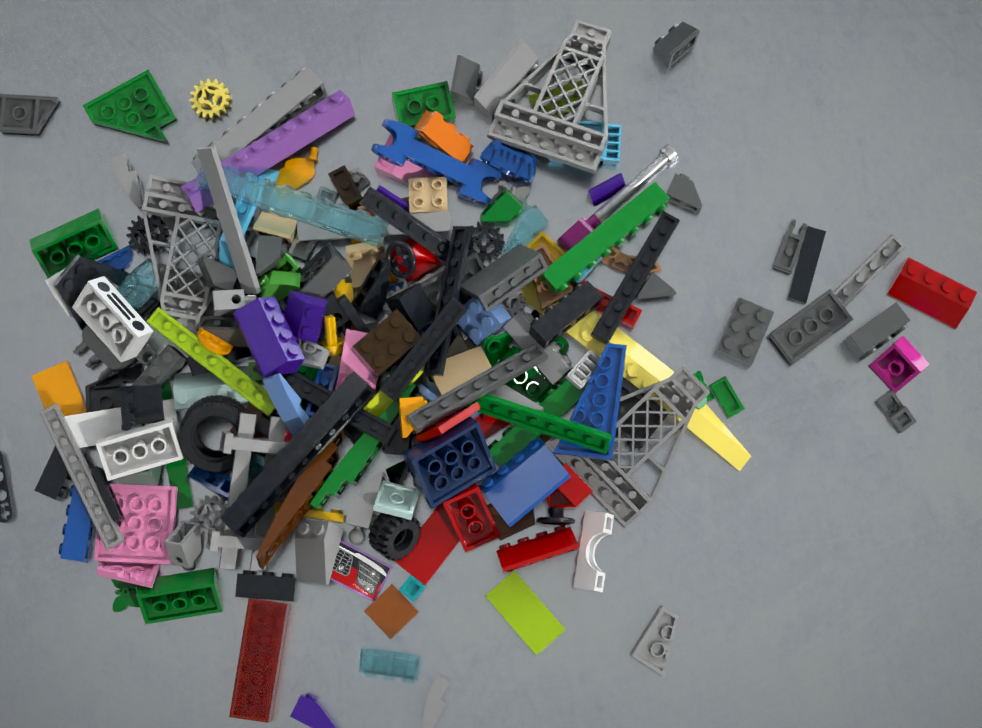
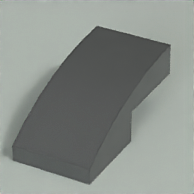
(895, 411)

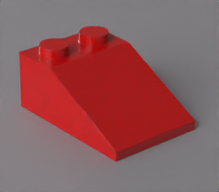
(471, 518)

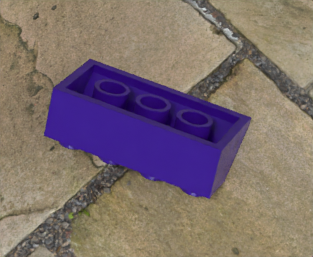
(269, 337)

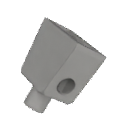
(223, 301)
(184, 544)

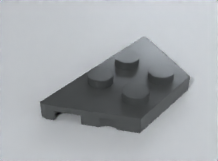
(25, 112)

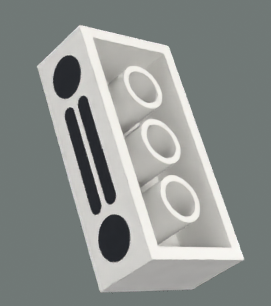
(112, 319)

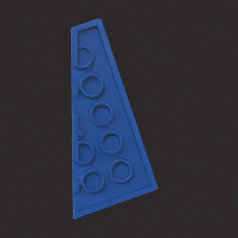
(599, 402)

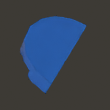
(120, 259)

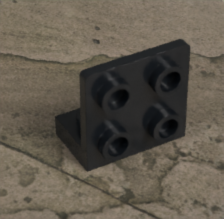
(141, 405)

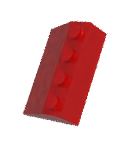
(537, 549)

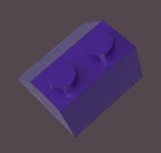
(305, 315)

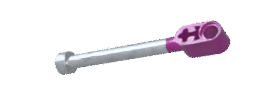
(585, 227)

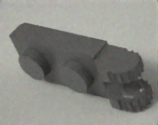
(790, 248)

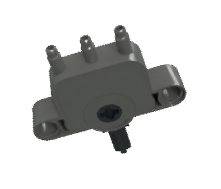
(103, 353)

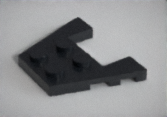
(75, 277)
(105, 393)

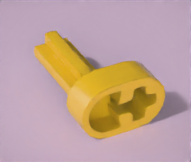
(332, 344)

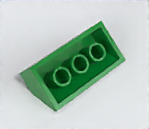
(83, 236)
(180, 596)

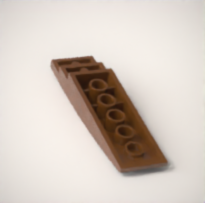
(298, 500)

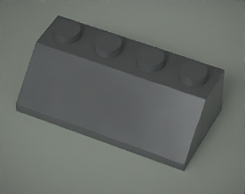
(322, 274)

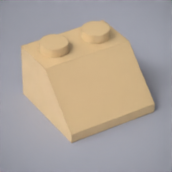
(273, 225)

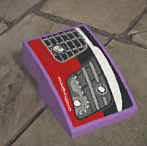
(359, 571)

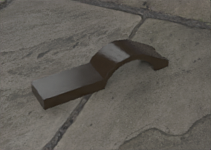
(346, 187)

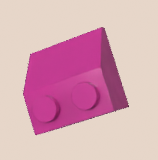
(899, 364)

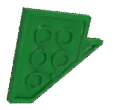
(133, 108)

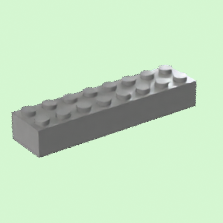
(280, 107)

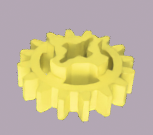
(217, 95)

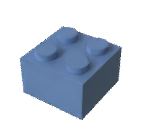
(479, 323)

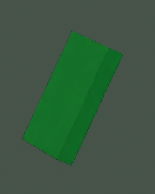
(726, 397)

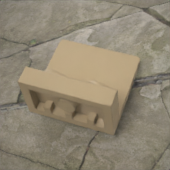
(427, 195)
(361, 259)

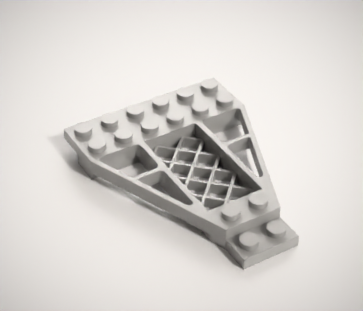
(555, 136)
(166, 199)
(607, 478)

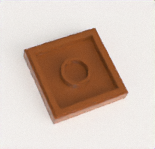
(391, 611)

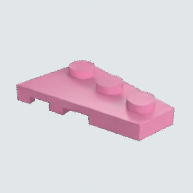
(134, 573)

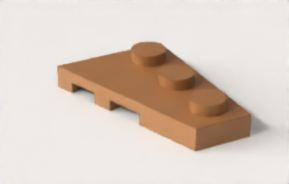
(544, 295)

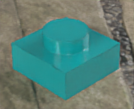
(412, 588)

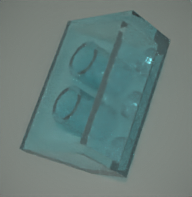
(390, 664)

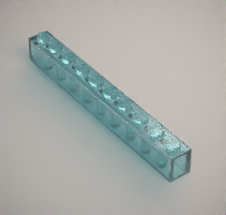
(301, 206)

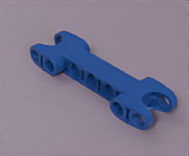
(408, 149)

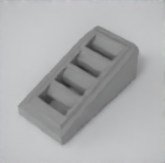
(590, 362)

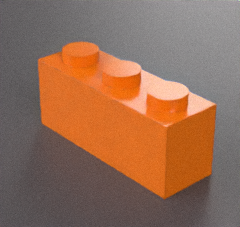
(443, 135)

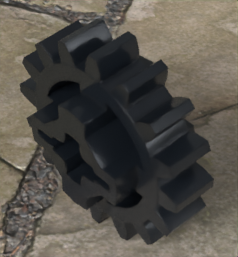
(137, 230)
(491, 241)

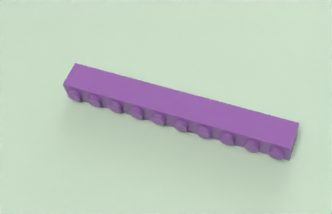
(279, 143)

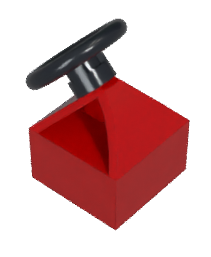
(411, 260)
(566, 496)

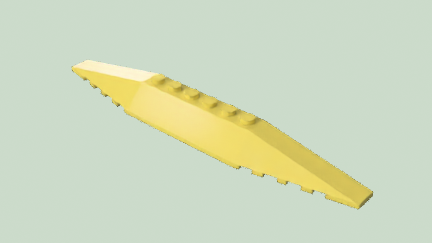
(644, 370)

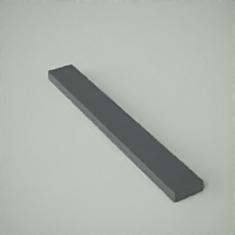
(476, 387)

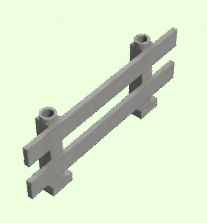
(243, 445)

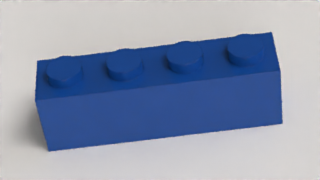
(77, 531)

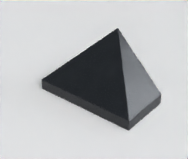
(398, 473)

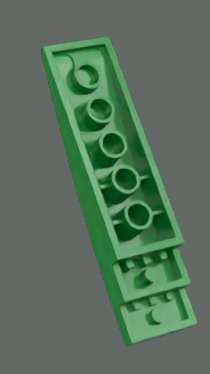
(357, 458)

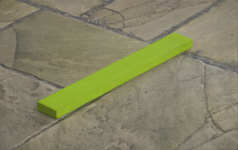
(211, 361)

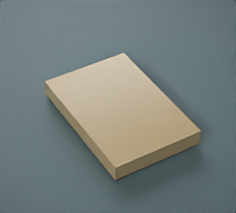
(461, 369)

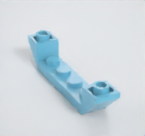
(244, 213)

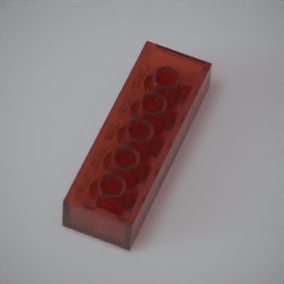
(259, 660)

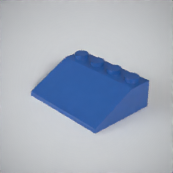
(524, 481)

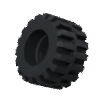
(394, 536)

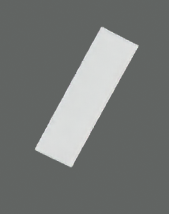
(99, 424)

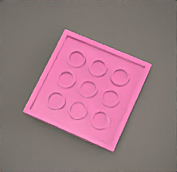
(147, 524)

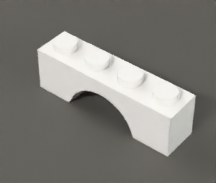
(595, 527)

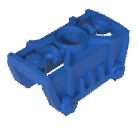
(510, 161)

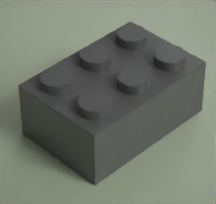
(877, 331)
(744, 332)

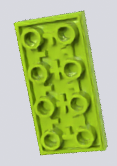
(525, 612)

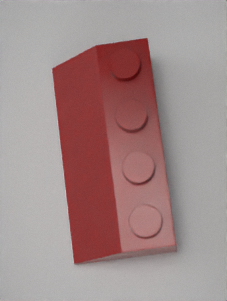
(931, 293)

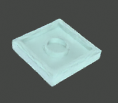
(396, 500)

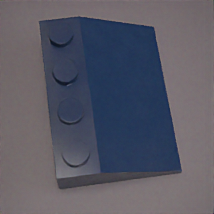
(450, 461)

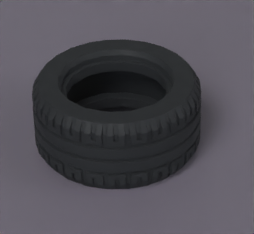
(192, 447)

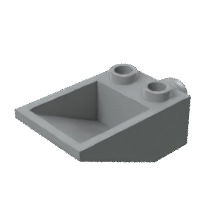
(361, 509)

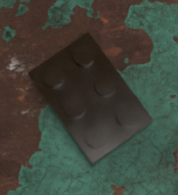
(386, 344)

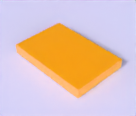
(60, 387)

